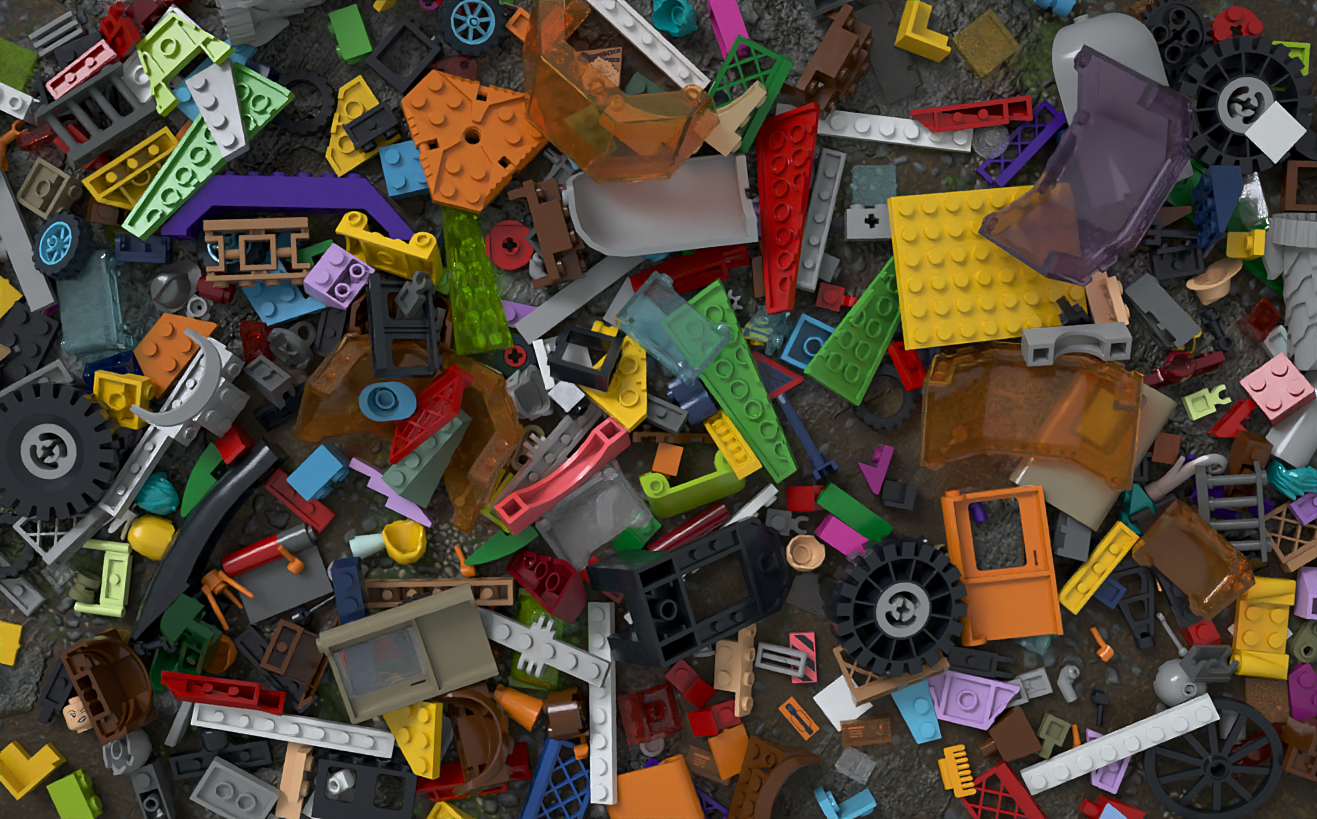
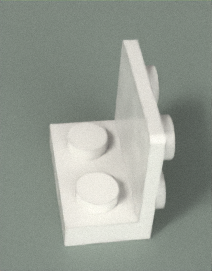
(574, 353)

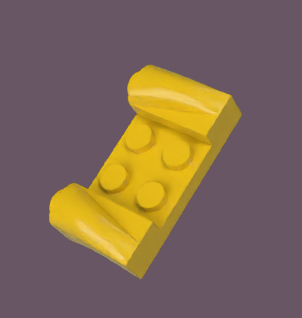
(390, 254)
(1262, 628)

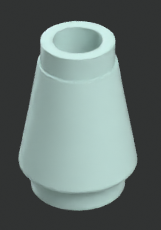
(366, 545)

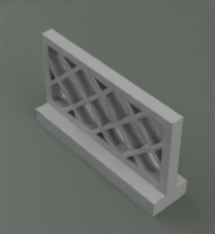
(71, 540)

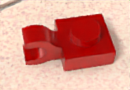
(832, 297)

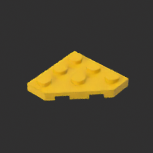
(354, 100)
(628, 390)
(419, 735)

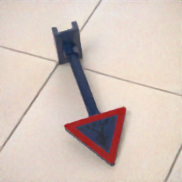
(777, 382)

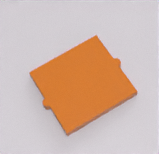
(729, 750)

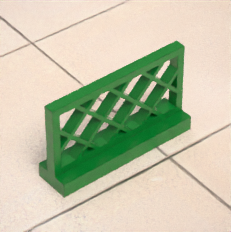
(773, 84)

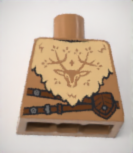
(607, 62)

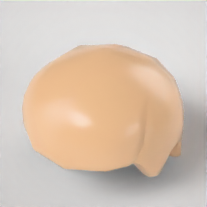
(805, 553)

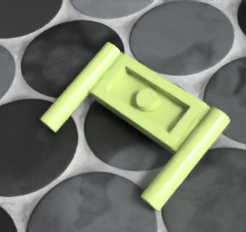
(114, 579)

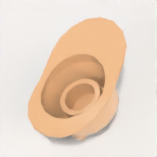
(1215, 281)

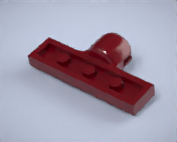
(1180, 367)

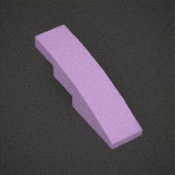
(394, 501)

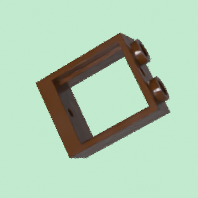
(1289, 186)

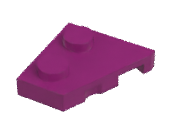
(1302, 691)

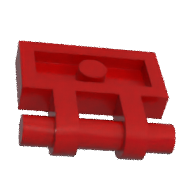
(120, 32)

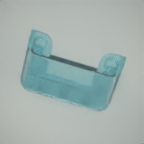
(92, 309)
(672, 329)

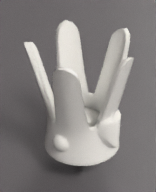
(130, 515)

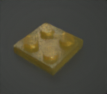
(985, 43)

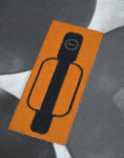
(798, 718)

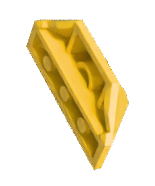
(129, 175)

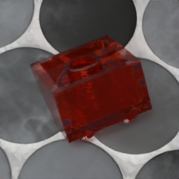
(649, 713)

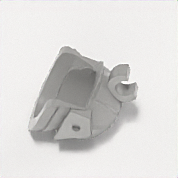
(529, 394)

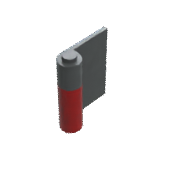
(265, 572)

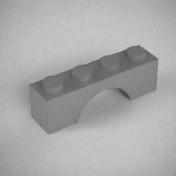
(1103, 340)

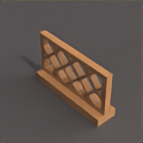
(1298, 556)
(887, 684)

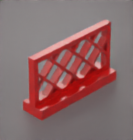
(436, 407)
(1015, 789)

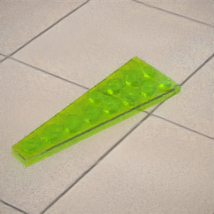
(474, 296)

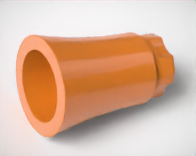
(518, 705)

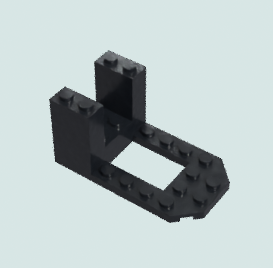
(658, 599)

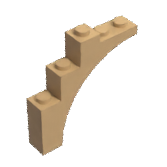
(726, 135)

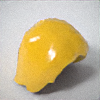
(151, 535)
(405, 541)

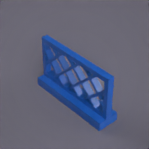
(542, 776)

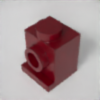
(146, 13)

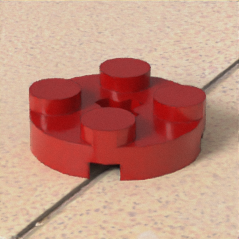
(1235, 17)
(499, 236)

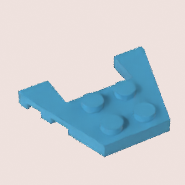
(281, 303)

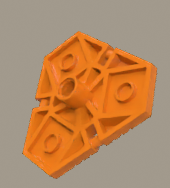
(445, 113)

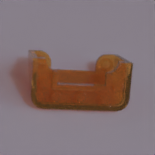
(1195, 559)

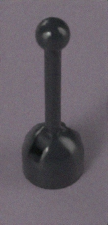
(303, 616)

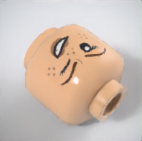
(76, 716)

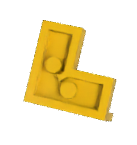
(916, 37)
(24, 773)

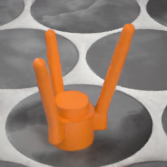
(215, 582)

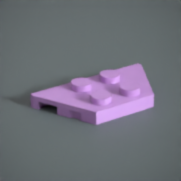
(969, 698)

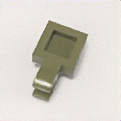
(1052, 732)

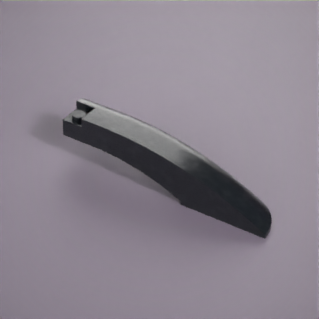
(195, 540)

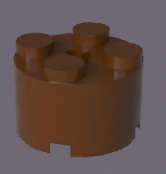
(567, 713)

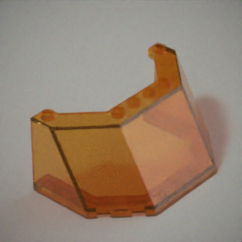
(593, 119)
(1062, 411)
(478, 464)

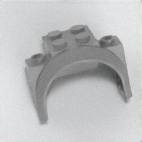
(212, 403)

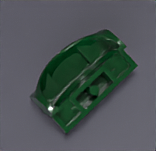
(198, 641)

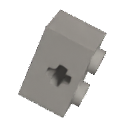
(857, 230)

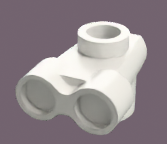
(339, 782)

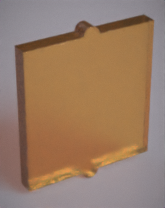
(1269, 697)

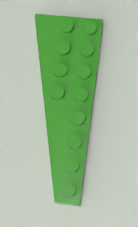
(198, 155)
(860, 341)
(740, 389)

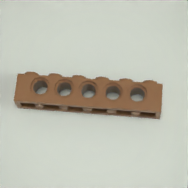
(486, 590)

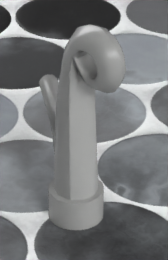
(1179, 473)

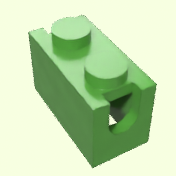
(351, 34)

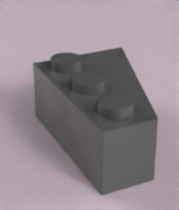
(1158, 312)
(1069, 536)

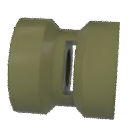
(85, 587)

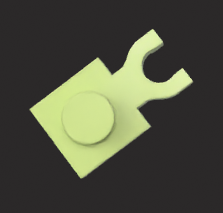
(1202, 402)

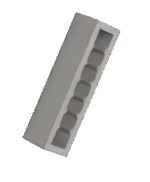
(1296, 435)

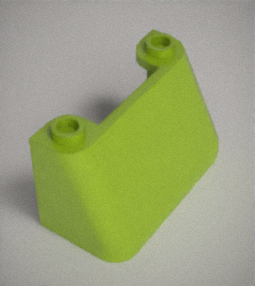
(692, 494)

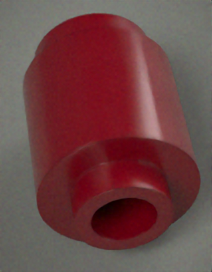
(218, 295)

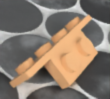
(1106, 300)
(735, 667)
(294, 780)

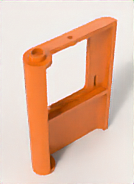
(1011, 599)

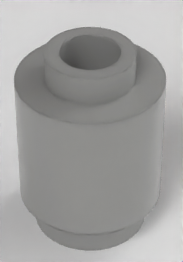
(1226, 722)

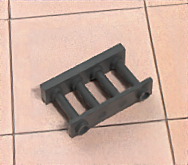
(100, 139)
(1208, 503)

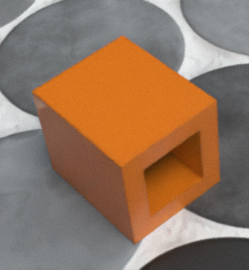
(667, 459)

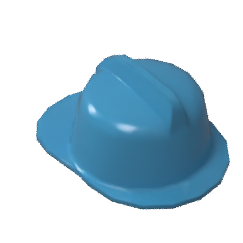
(387, 401)

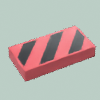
(805, 642)

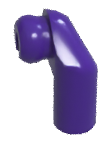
(977, 511)

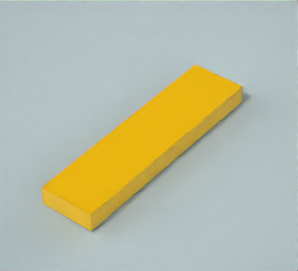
(1097, 568)

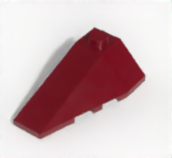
(550, 582)

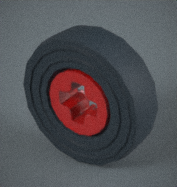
(507, 365)

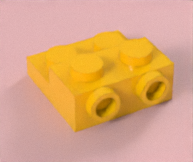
(121, 392)

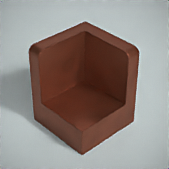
(1165, 448)

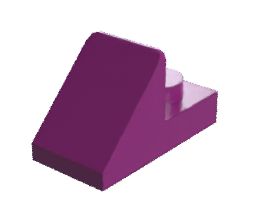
(875, 475)

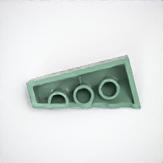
(421, 470)

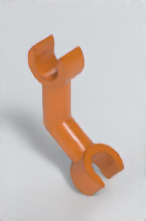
(6, 139)

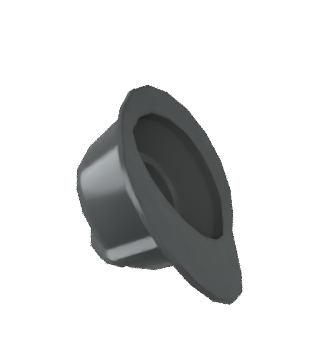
(175, 286)

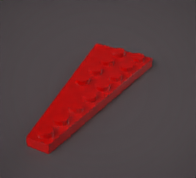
(784, 175)

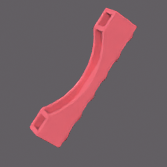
(530, 503)

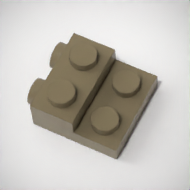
(49, 189)

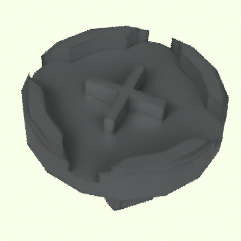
(289, 347)

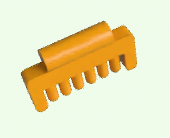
(950, 773)

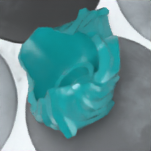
(674, 17)
(1292, 481)
(158, 495)

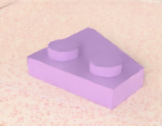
(1108, 776)

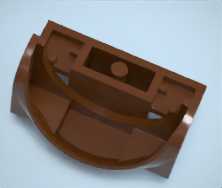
(836, 63)
(554, 232)
(479, 738)

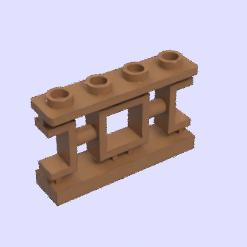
(257, 233)

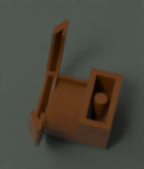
(296, 657)

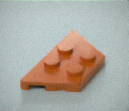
(168, 351)

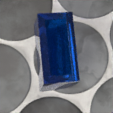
(119, 363)

